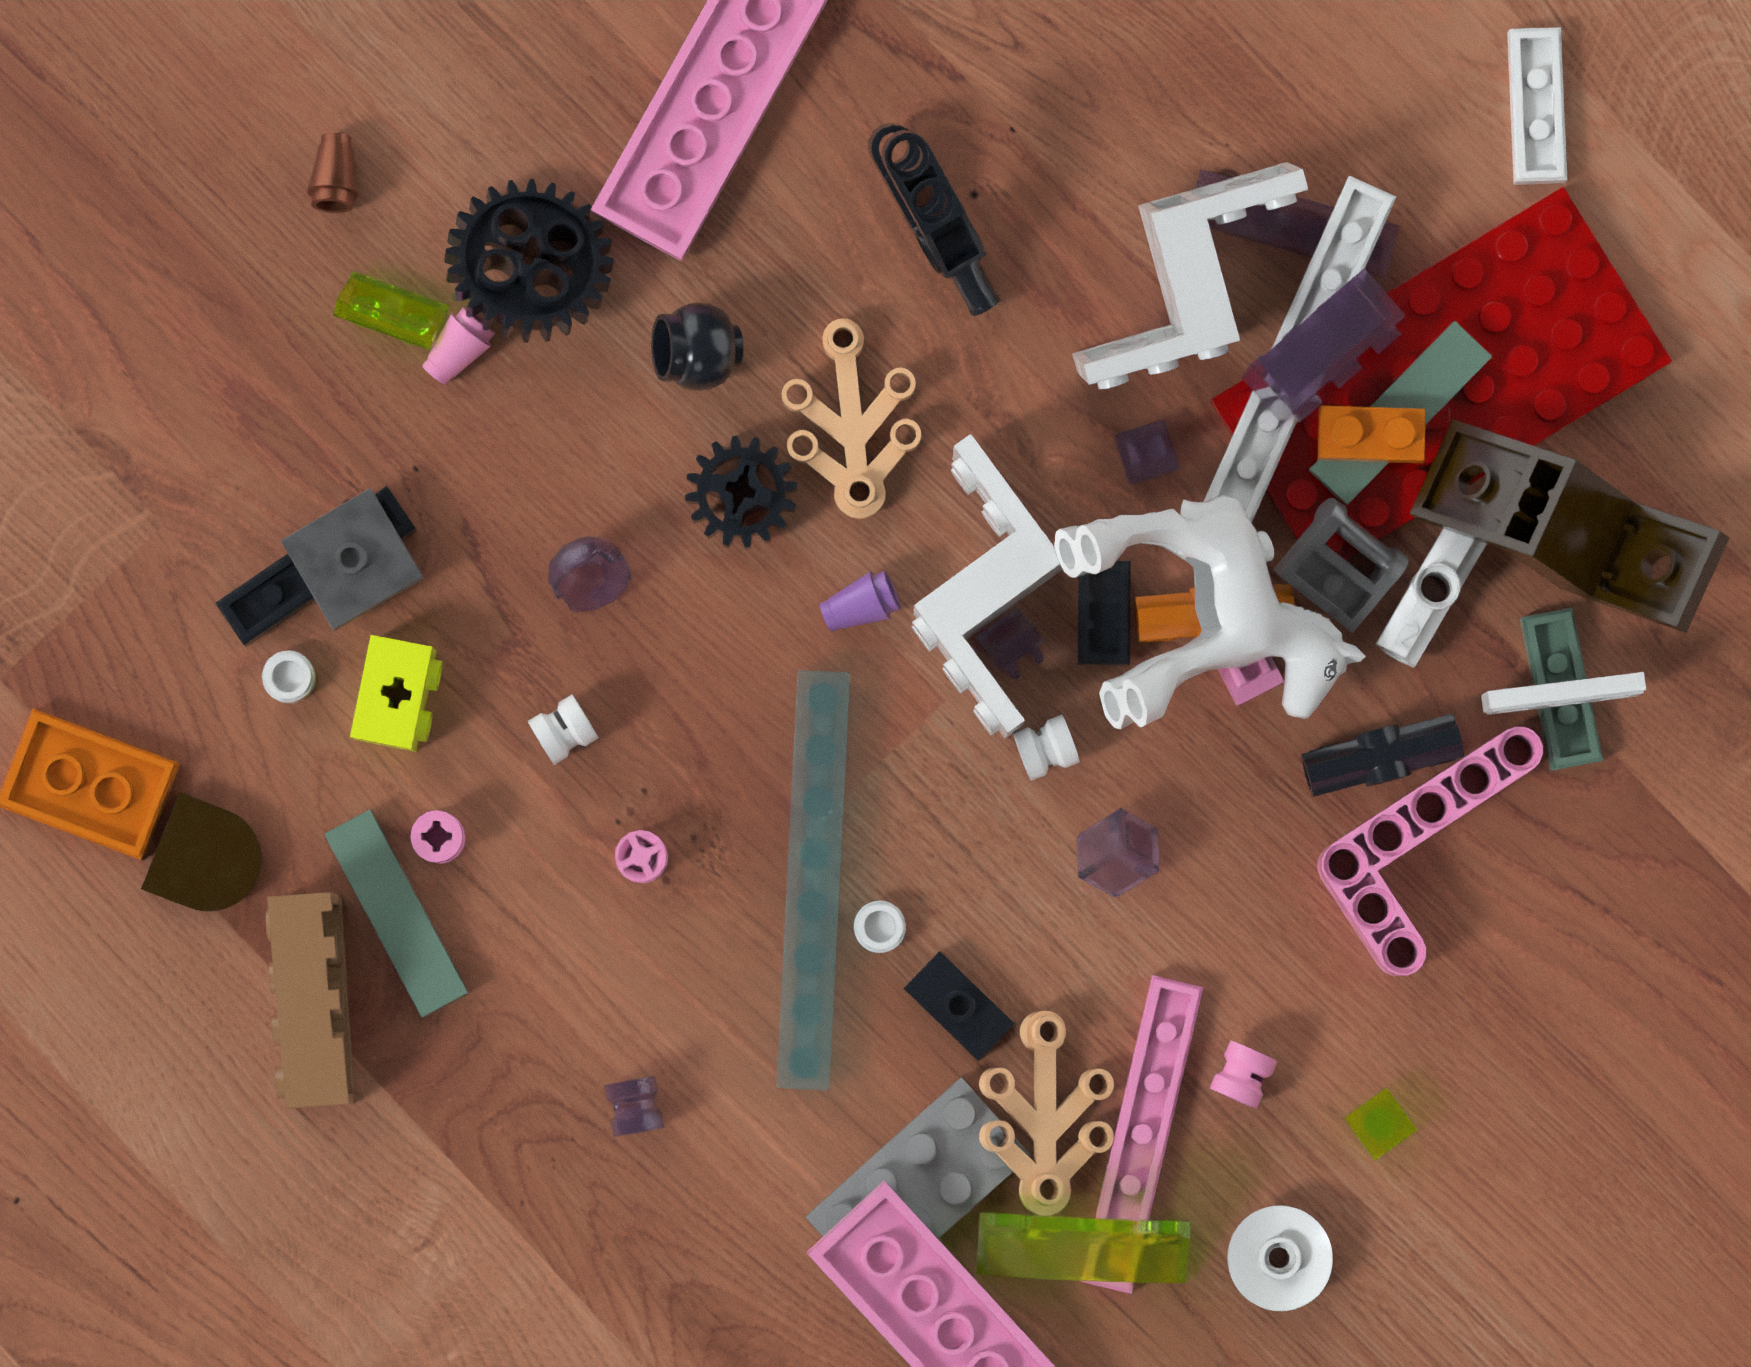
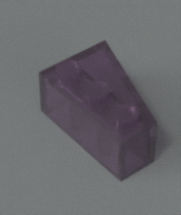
(1325, 348)

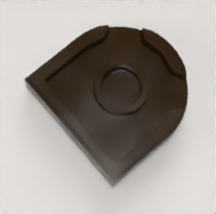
(204, 857)

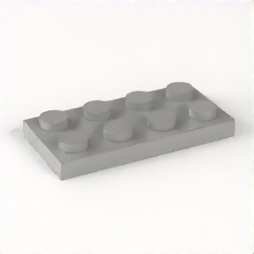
(929, 1164)

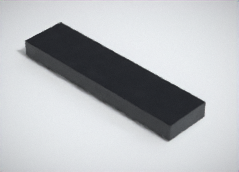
(280, 589)

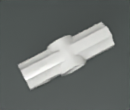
(1416, 616)

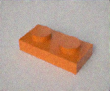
(1371, 434)

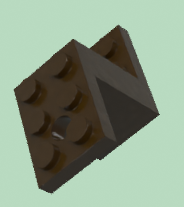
(1569, 525)

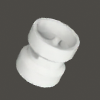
(551, 732)
(1045, 748)

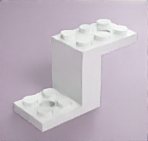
(1189, 275)
(985, 587)

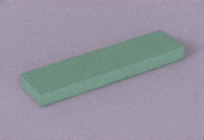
(1424, 385)
(396, 913)

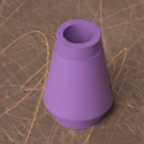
(861, 602)

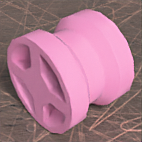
(447, 845)
(637, 849)

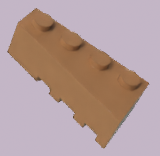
(310, 999)

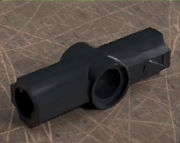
(1382, 755)

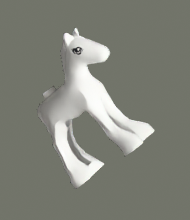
(1233, 605)

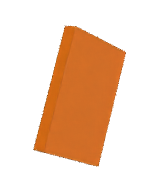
(88, 784)

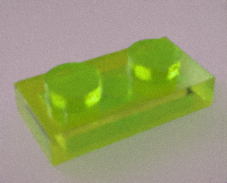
(391, 310)

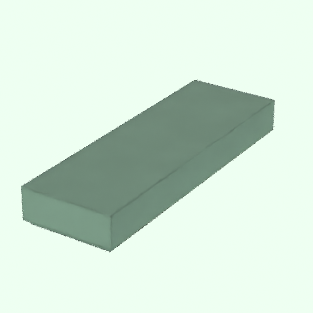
(1552, 658)

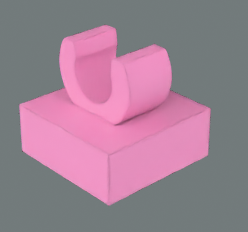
(1251, 680)

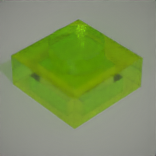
(1379, 1123)

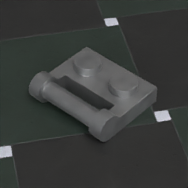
(1332, 580)

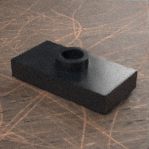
(1105, 616)
(958, 1006)

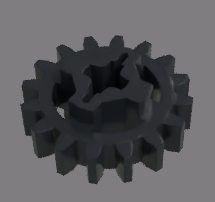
(718, 486)

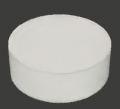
(289, 677)
(879, 926)

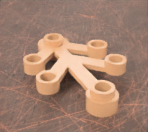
(852, 428)
(1044, 1121)

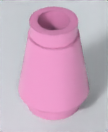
(457, 346)

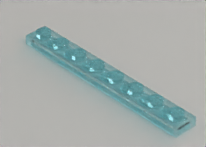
(813, 880)

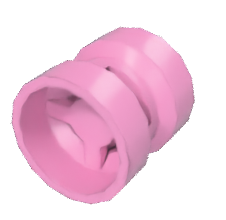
(1243, 1074)

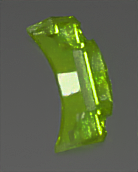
(1082, 1248)

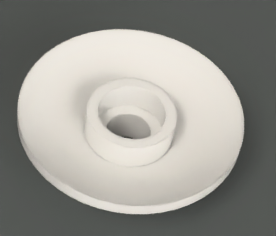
(1307, 1264)

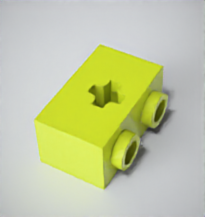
(375, 715)

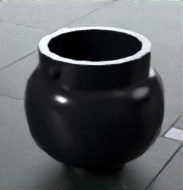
(696, 346)

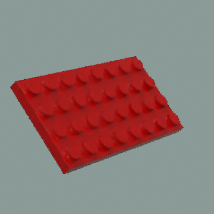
(1558, 343)

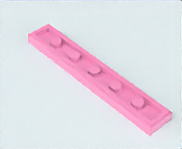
(1148, 1104)

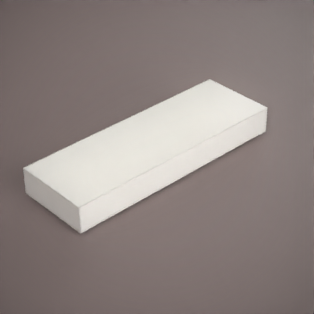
(1537, 106)
(1563, 693)

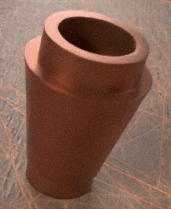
(333, 175)

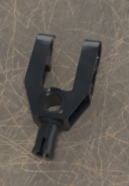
(941, 222)

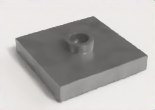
(352, 559)

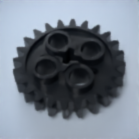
(515, 300)

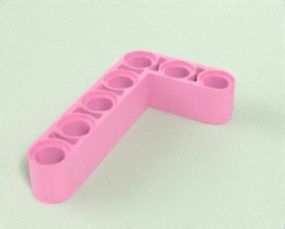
(1413, 831)

